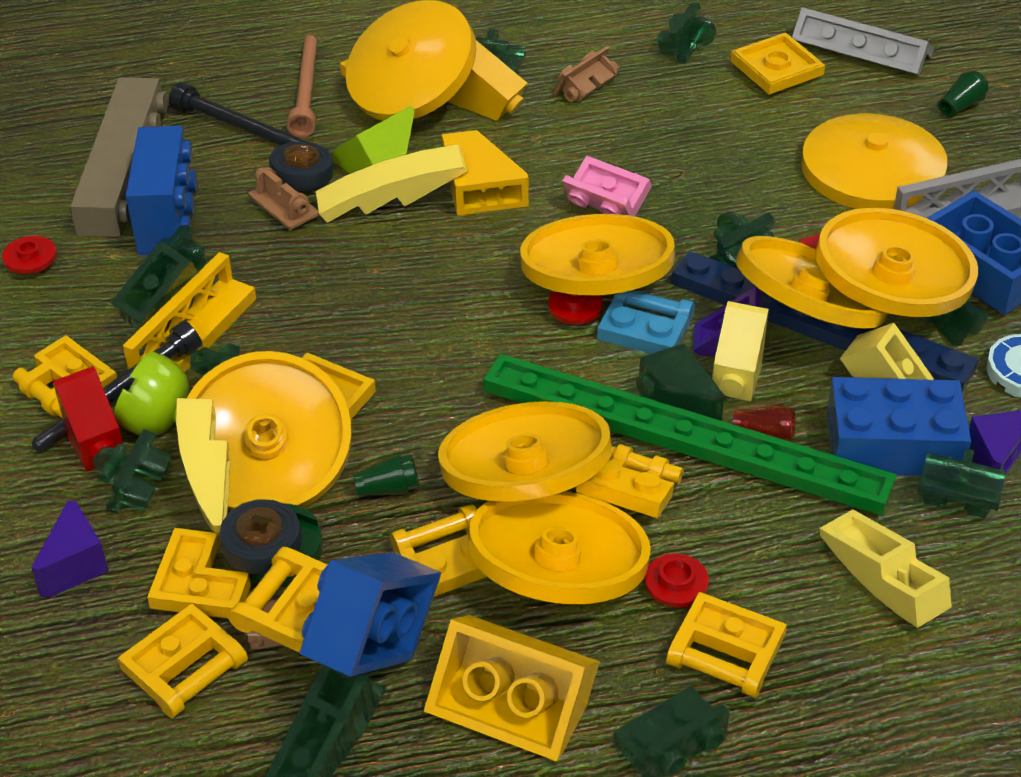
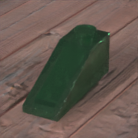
(327, 725)

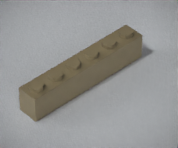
(100, 198)

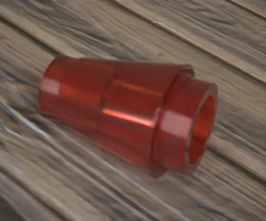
(769, 419)

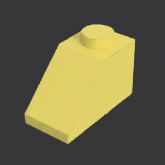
(740, 350)
(883, 355)

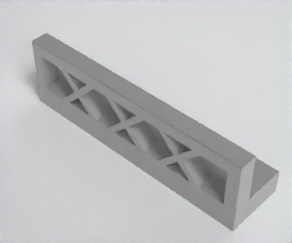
(861, 41)
(1006, 196)

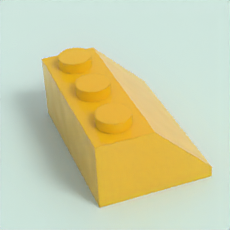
(510, 686)

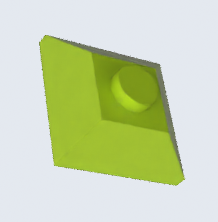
(376, 144)

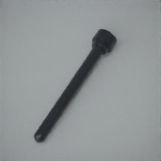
(186, 98)
(181, 341)

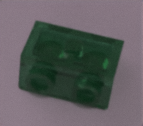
(672, 734)

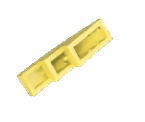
(401, 178)

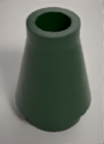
(966, 91)
(389, 477)

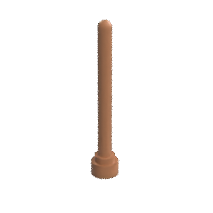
(301, 118)

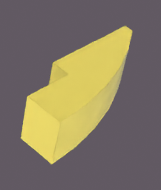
(204, 458)
(888, 567)

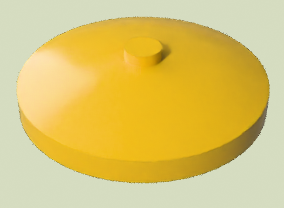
(412, 59)
(868, 156)
(597, 254)
(896, 262)
(793, 278)
(281, 426)
(525, 451)
(559, 548)

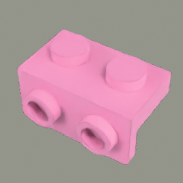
(606, 188)

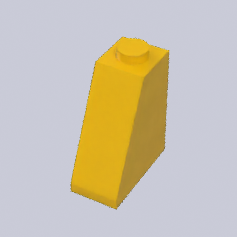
(490, 87)
(491, 176)

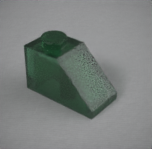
(679, 381)

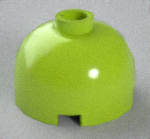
(152, 396)

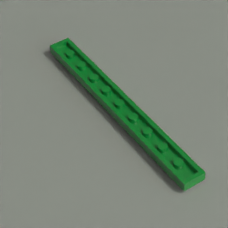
(698, 435)

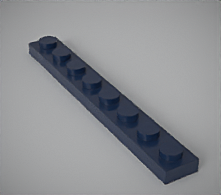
(727, 283)

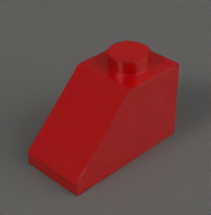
(86, 415)

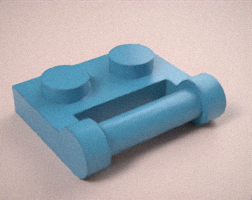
(642, 329)

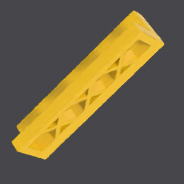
(211, 313)

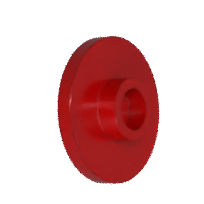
(29, 254)
(574, 308)
(676, 580)

